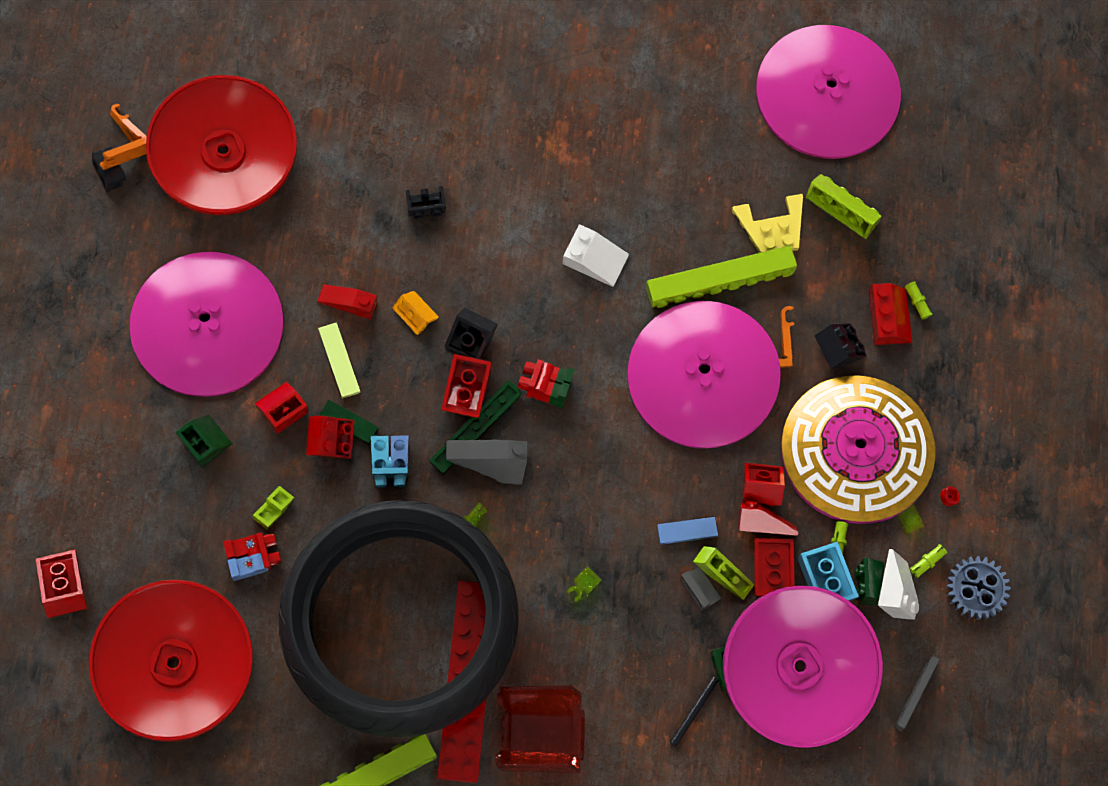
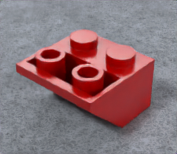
(282, 407)
(330, 437)

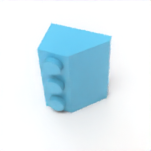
(828, 570)

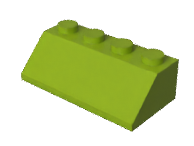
(843, 206)

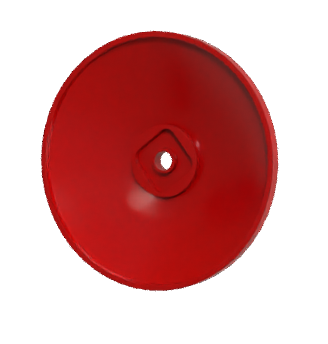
(214, 115)
(165, 623)

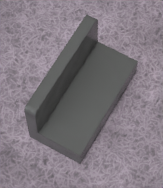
(700, 588)

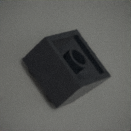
(470, 334)

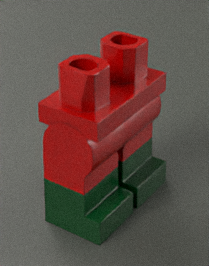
(547, 382)

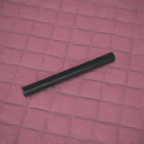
(694, 711)

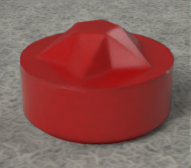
(950, 496)

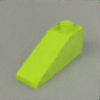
(723, 571)

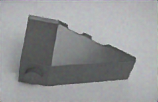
(493, 458)

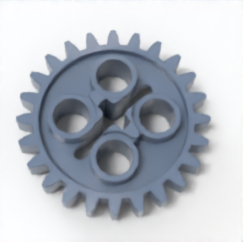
(981, 571)

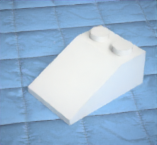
(595, 256)
(898, 590)

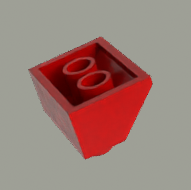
(889, 314)

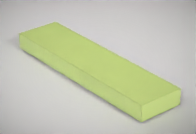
(339, 360)

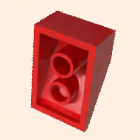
(466, 386)
(60, 584)

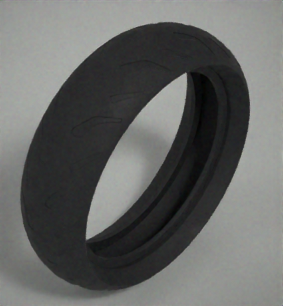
(346, 536)

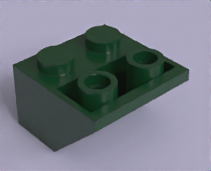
(203, 439)
(870, 579)

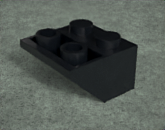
(840, 345)

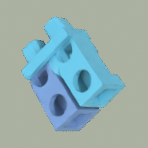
(389, 466)

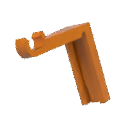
(129, 151)
(786, 340)

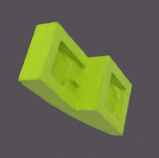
(273, 508)

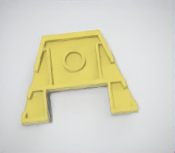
(776, 231)

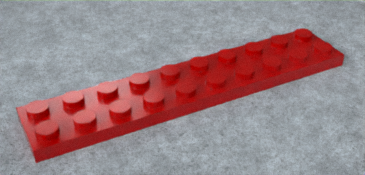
(463, 739)

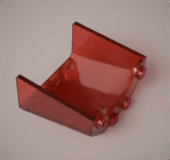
(541, 729)

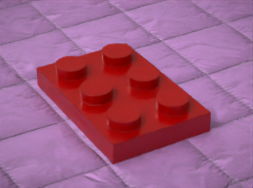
(773, 565)

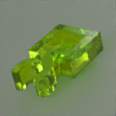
(586, 582)

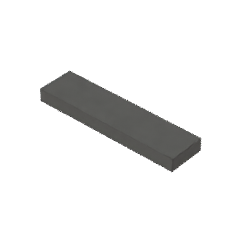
(916, 693)

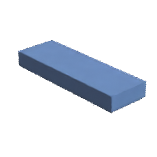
(687, 530)

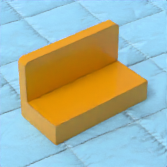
(414, 311)

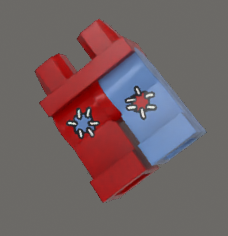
(250, 555)

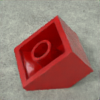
(763, 484)

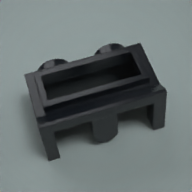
(425, 197)

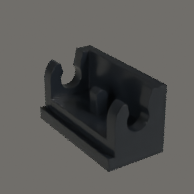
(110, 178)

